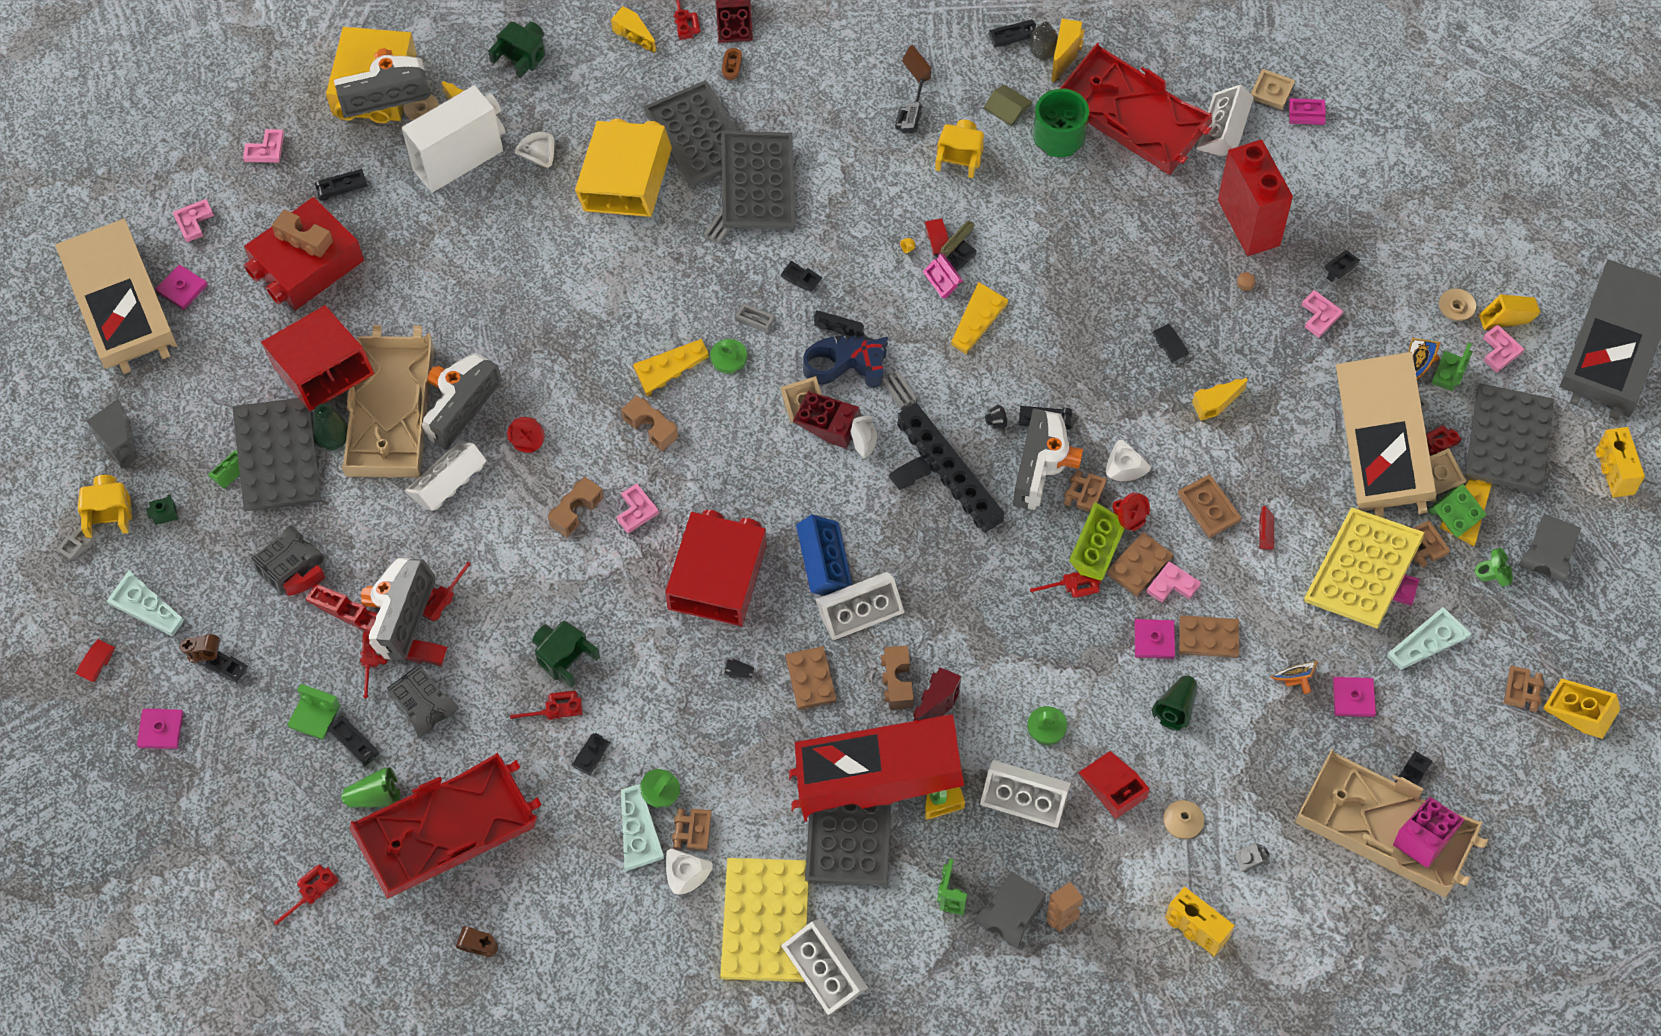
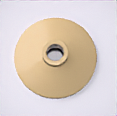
(413, 109)
(1457, 298)
(1180, 827)

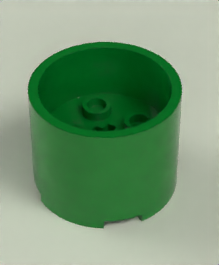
(1060, 122)

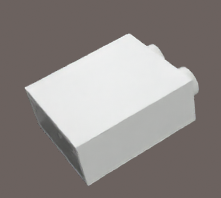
(454, 137)

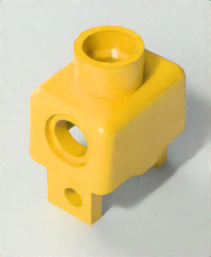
(960, 146)
(104, 503)

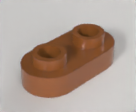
(731, 65)

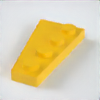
(979, 315)
(659, 369)
(1480, 492)

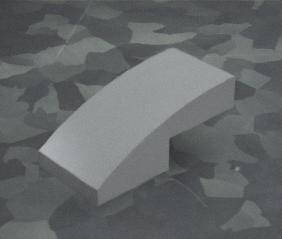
(77, 544)

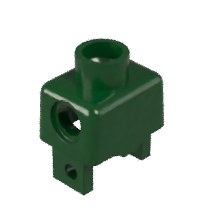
(521, 45)
(560, 648)

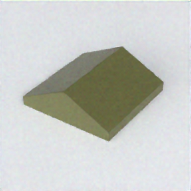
(1007, 104)

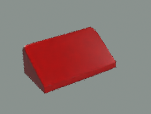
(1266, 529)

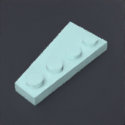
(140, 602)
(1430, 638)
(639, 835)

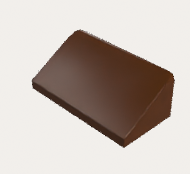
(917, 64)

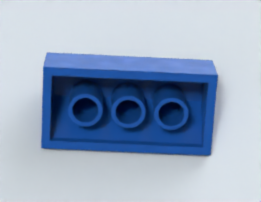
(823, 555)

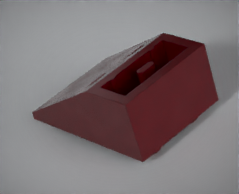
(734, 20)
(827, 418)
(940, 696)

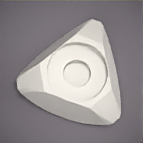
(537, 148)
(864, 435)
(1126, 463)
(686, 871)

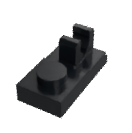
(961, 255)
(1341, 265)
(591, 754)

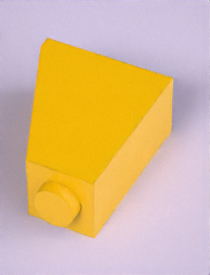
(1509, 311)
(954, 802)

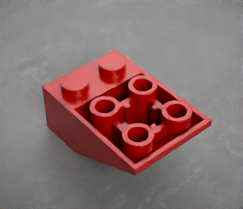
(1115, 784)

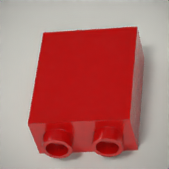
(1254, 197)
(293, 272)
(317, 358)
(716, 567)

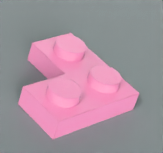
(269, 151)
(188, 219)
(1324, 313)
(1505, 349)
(640, 509)
(1173, 578)

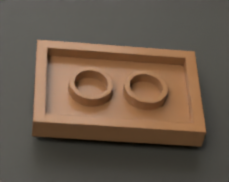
(1209, 506)
(1139, 564)
(1209, 636)
(810, 678)

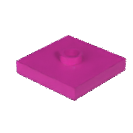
(181, 287)
(1154, 638)
(1354, 697)
(160, 728)

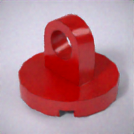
(526, 434)
(1132, 510)

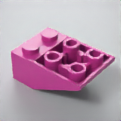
(1428, 832)

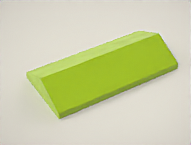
(1096, 543)

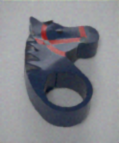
(848, 352)

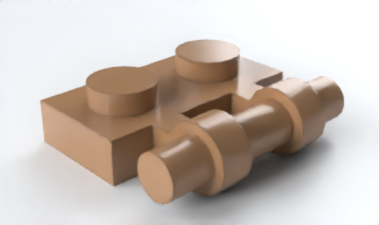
(1091, 491)
(1432, 545)
(1517, 686)
(699, 829)

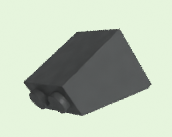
(114, 433)

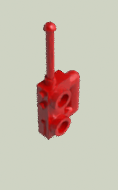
(682, 18)
(1449, 440)
(1071, 584)
(442, 598)
(369, 659)
(556, 710)
(314, 891)

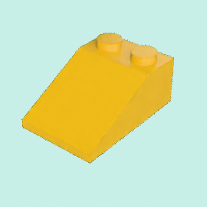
(1067, 46)
(1583, 707)

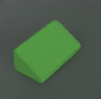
(226, 471)

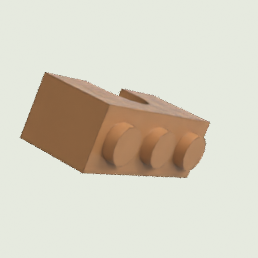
(313, 241)
(639, 412)
(584, 494)
(899, 693)
(1064, 907)

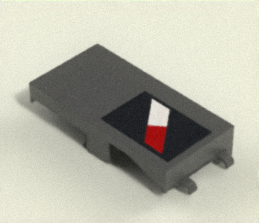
(1616, 339)

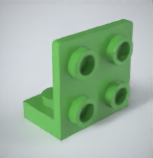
(1451, 369)
(1458, 510)
(314, 712)
(950, 900)

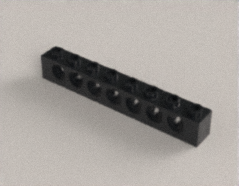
(985, 519)

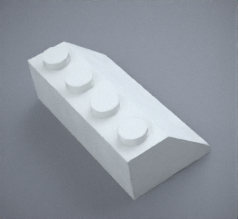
(1229, 118)
(446, 475)
(860, 605)
(1025, 793)
(824, 966)

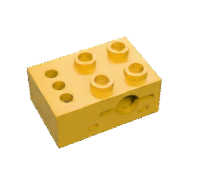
(1620, 462)
(1199, 921)

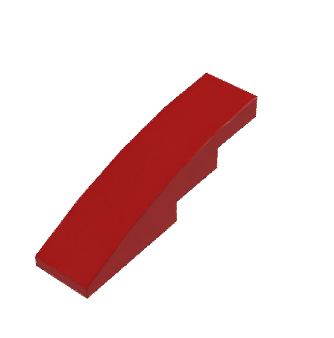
(341, 607)

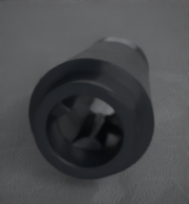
(738, 669)

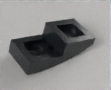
(800, 277)
(1170, 342)
(910, 472)
(226, 667)
(1415, 768)

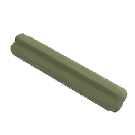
(957, 238)

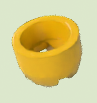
(907, 245)

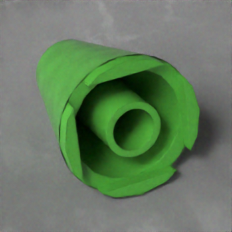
(373, 790)

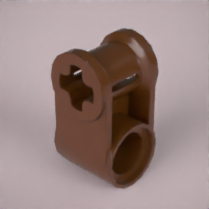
(200, 648)
(473, 941)

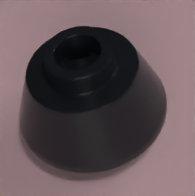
(996, 417)

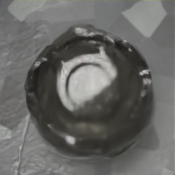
(1043, 41)

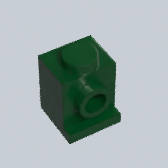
(162, 510)

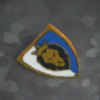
(1424, 354)
(1297, 675)

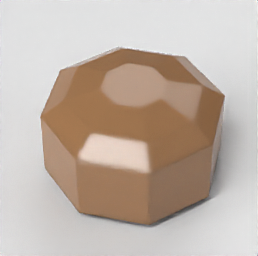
(1245, 281)

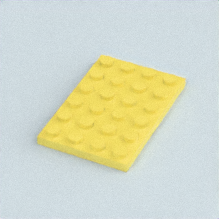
(1364, 567)
(761, 912)

